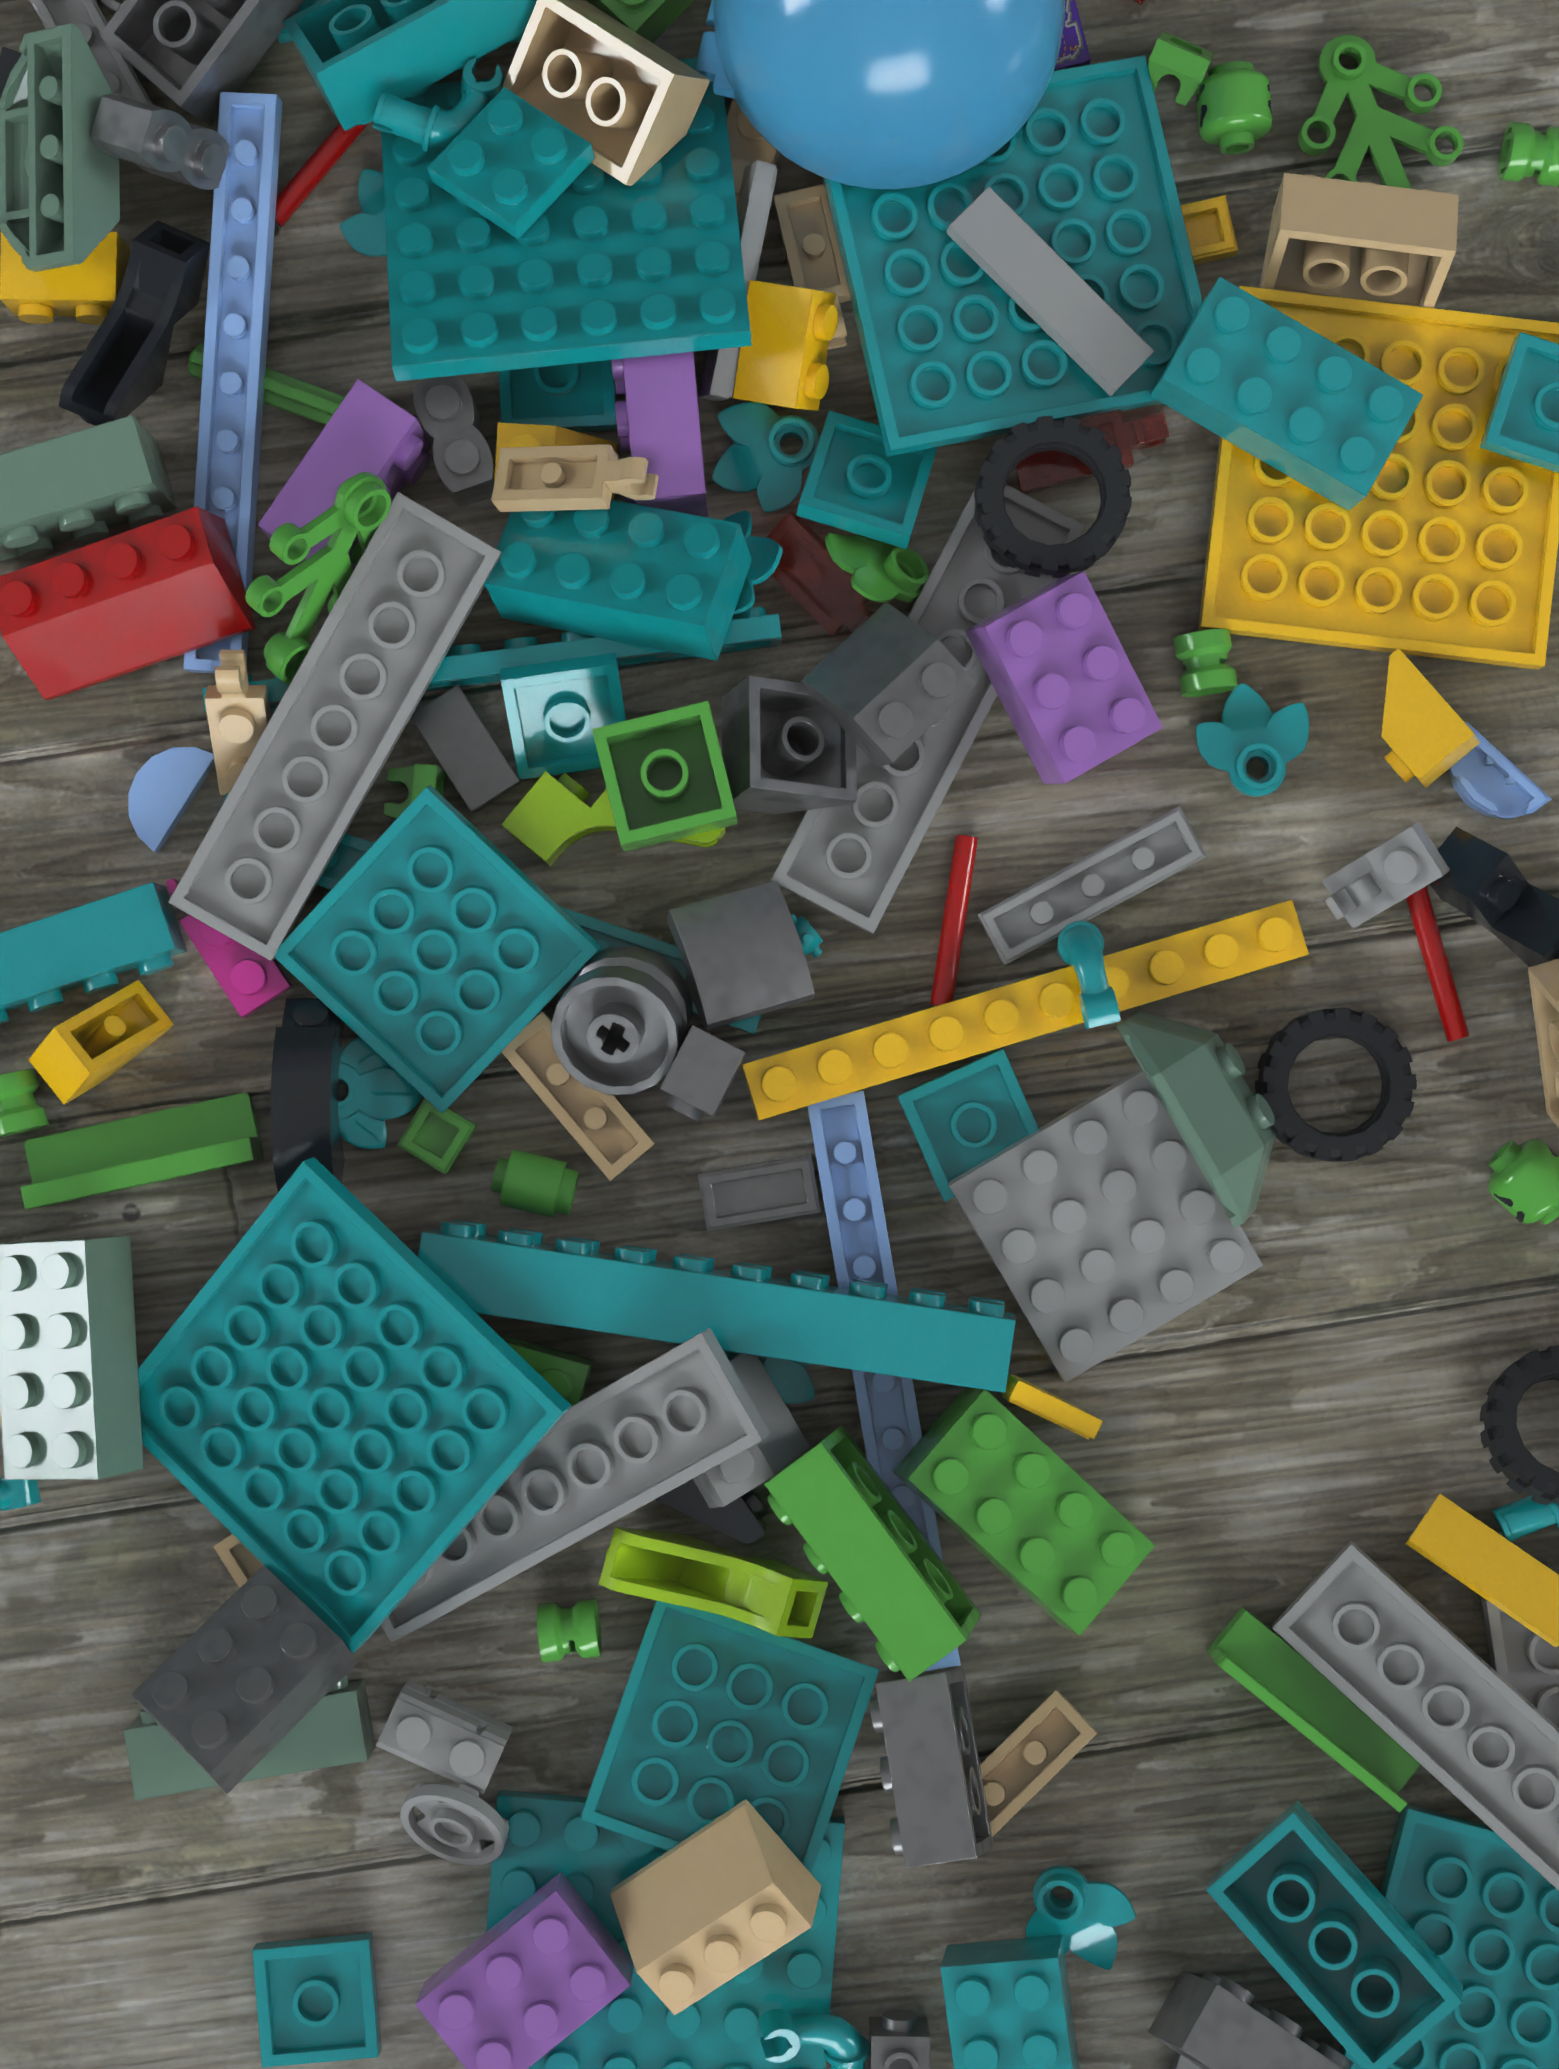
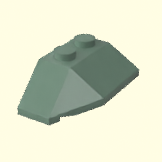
(53, 180)
(1209, 1104)

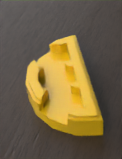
(1051, 1407)

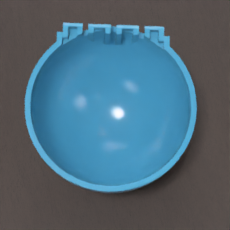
(883, 85)

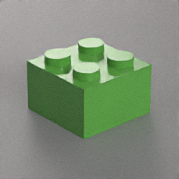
(665, 776)

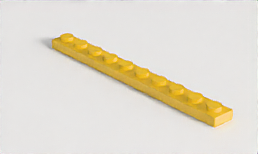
(1019, 1011)

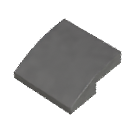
(741, 954)

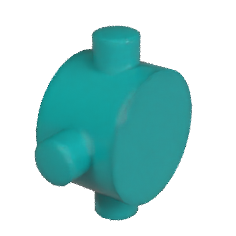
(808, 936)

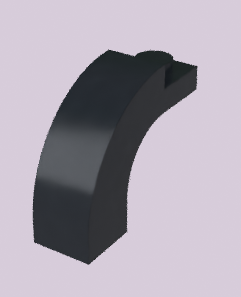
(306, 1089)

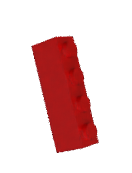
(124, 602)

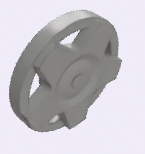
(454, 1823)

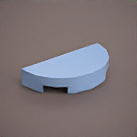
(1494, 784)
(165, 790)

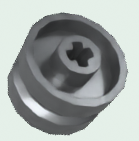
(622, 1020)

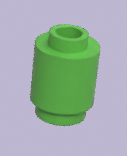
(535, 1183)

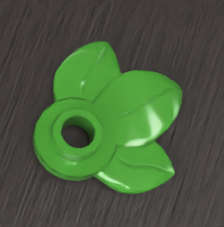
(879, 568)

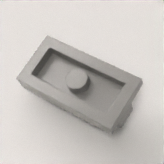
(1384, 876)

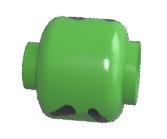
(1234, 107)
(1526, 1180)

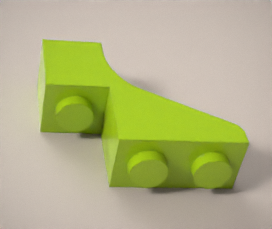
(556, 817)
(714, 1580)

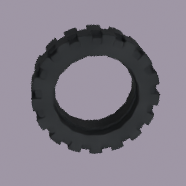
(1067, 438)
(1395, 1091)
(1501, 1426)

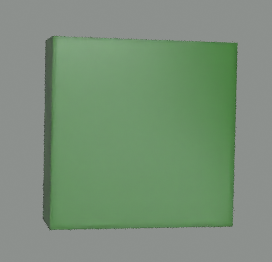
(437, 1136)

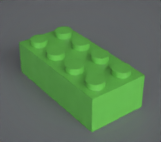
(1024, 1508)
(873, 1554)

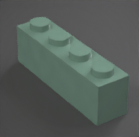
(328, 1736)

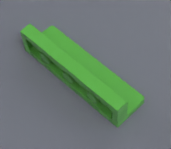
(141, 1150)
(1312, 1705)

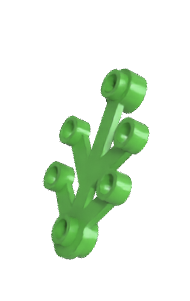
(1374, 126)
(358, 510)

